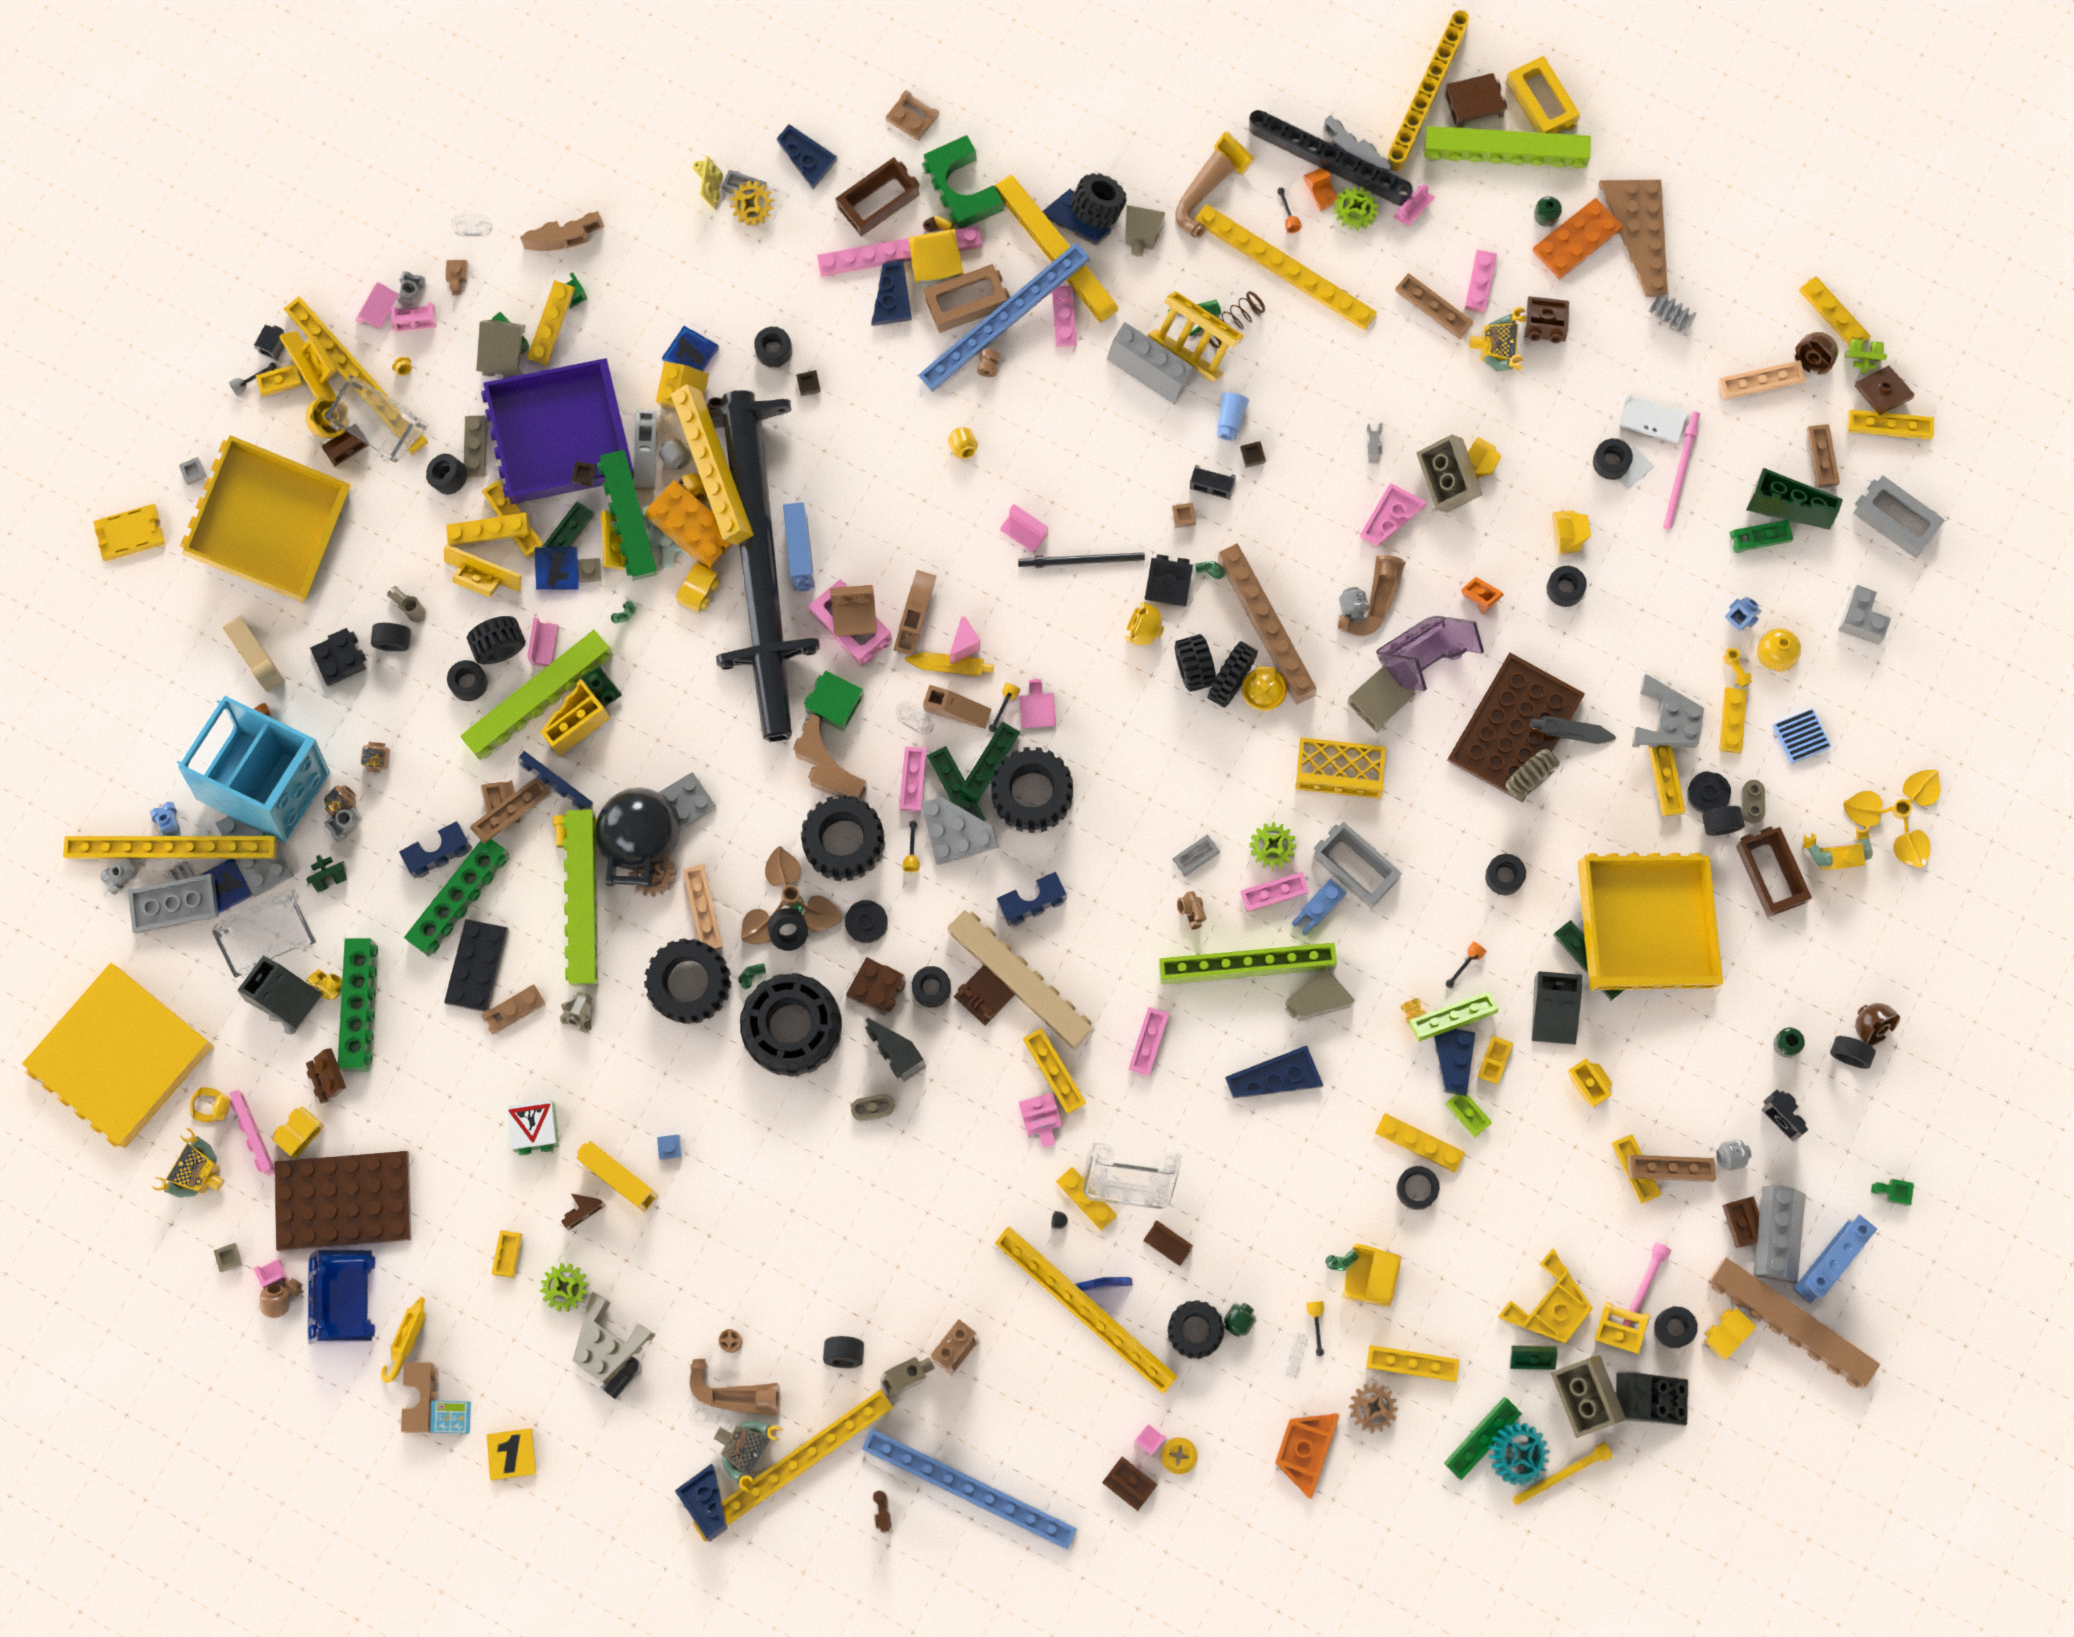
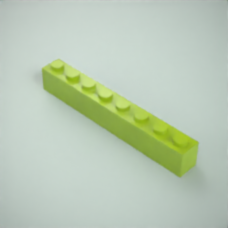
(1507, 147)
(536, 695)
(581, 897)
(1247, 963)

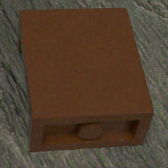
(1475, 99)

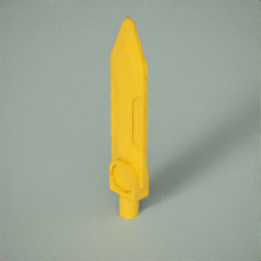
(941, 663)

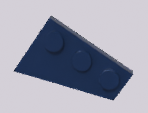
(807, 155)
(1062, 214)
(892, 297)
(1455, 1058)
(704, 1502)

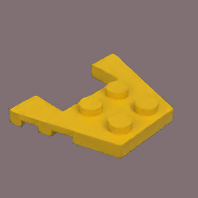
(1559, 1310)

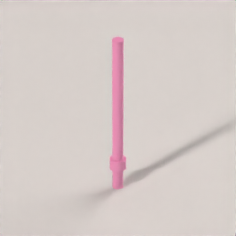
(1690, 433)

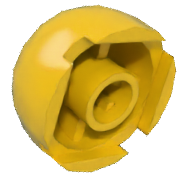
(315, 418)
(1144, 625)
(1779, 649)

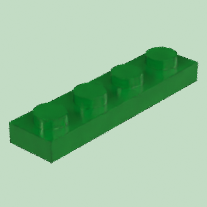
(1480, 1439)

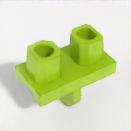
(1856, 352)

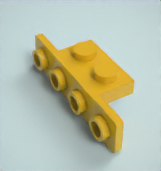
(311, 362)
(480, 574)

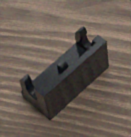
(1212, 482)

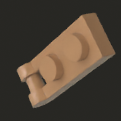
(513, 1009)

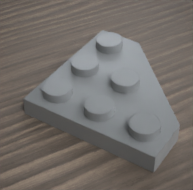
(956, 831)

